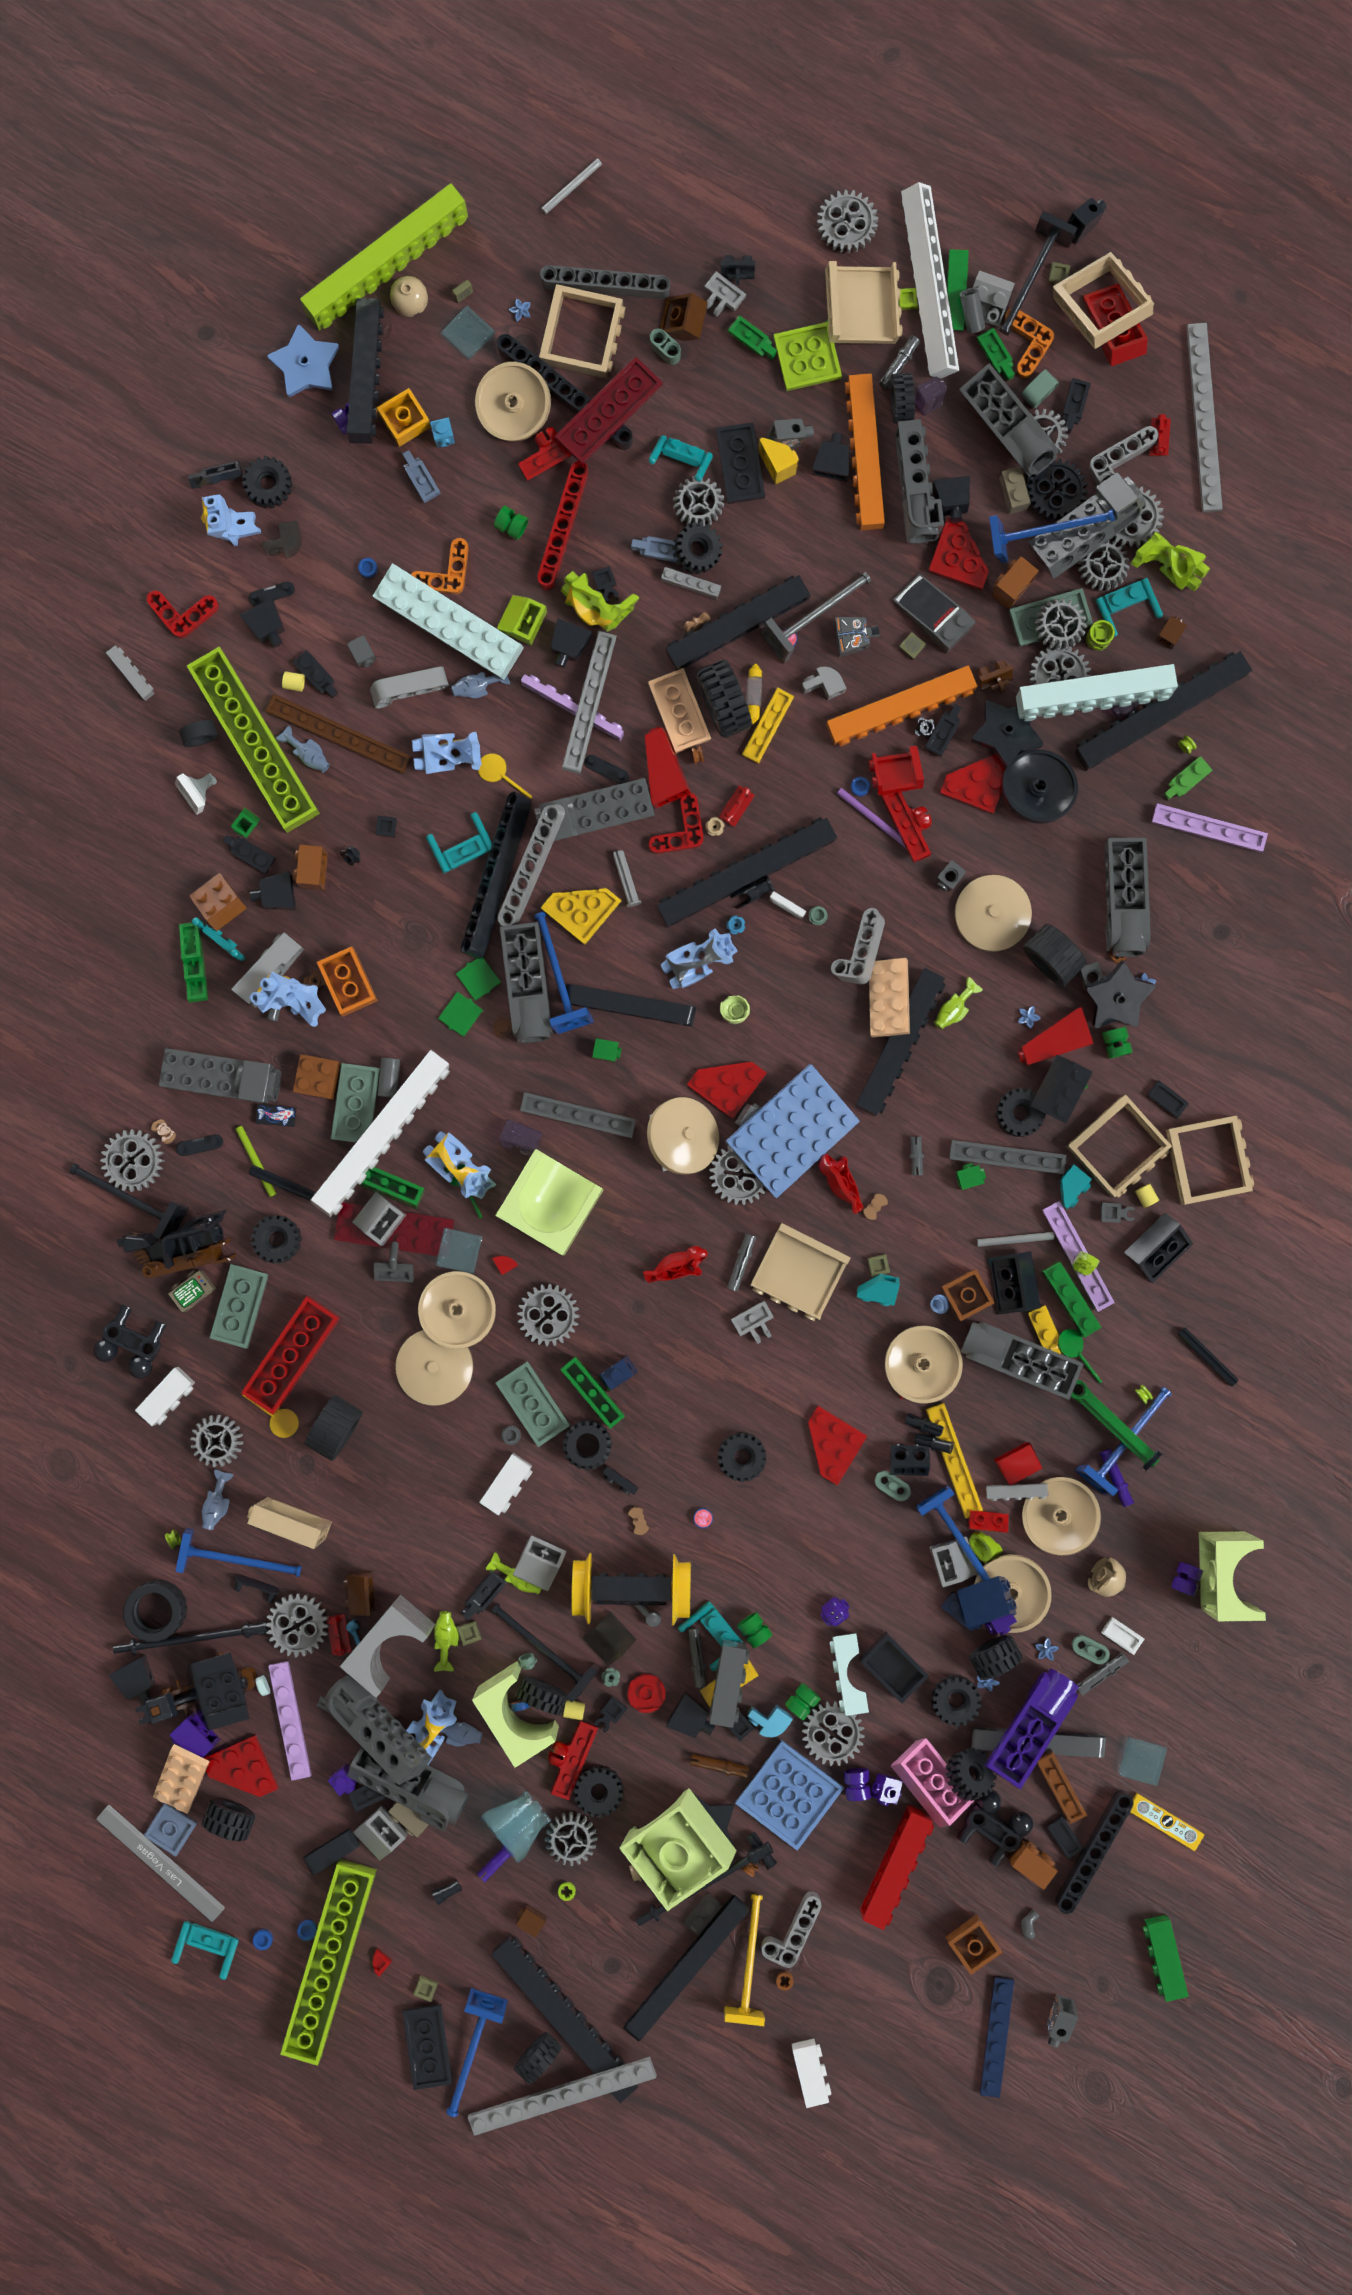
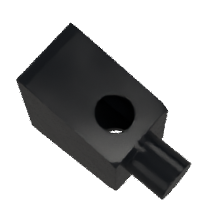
(1088, 215)
(832, 459)
(953, 495)
(265, 622)
(569, 642)
(275, 892)
(134, 1679)
(690, 1717)

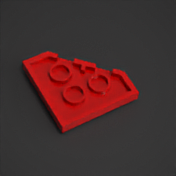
(959, 557)
(976, 784)
(727, 1085)
(834, 1443)
(243, 1767)

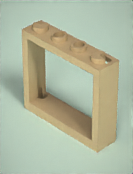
(1107, 263)
(611, 347)
(1146, 1165)
(1179, 1167)
(289, 1522)

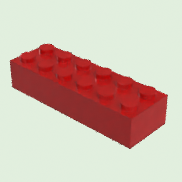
(291, 1355)
(896, 1867)

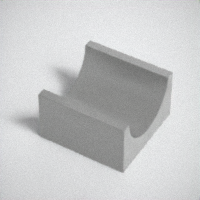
(364, 1661)

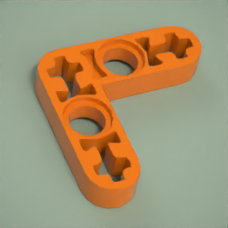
(1037, 342)
(452, 574)

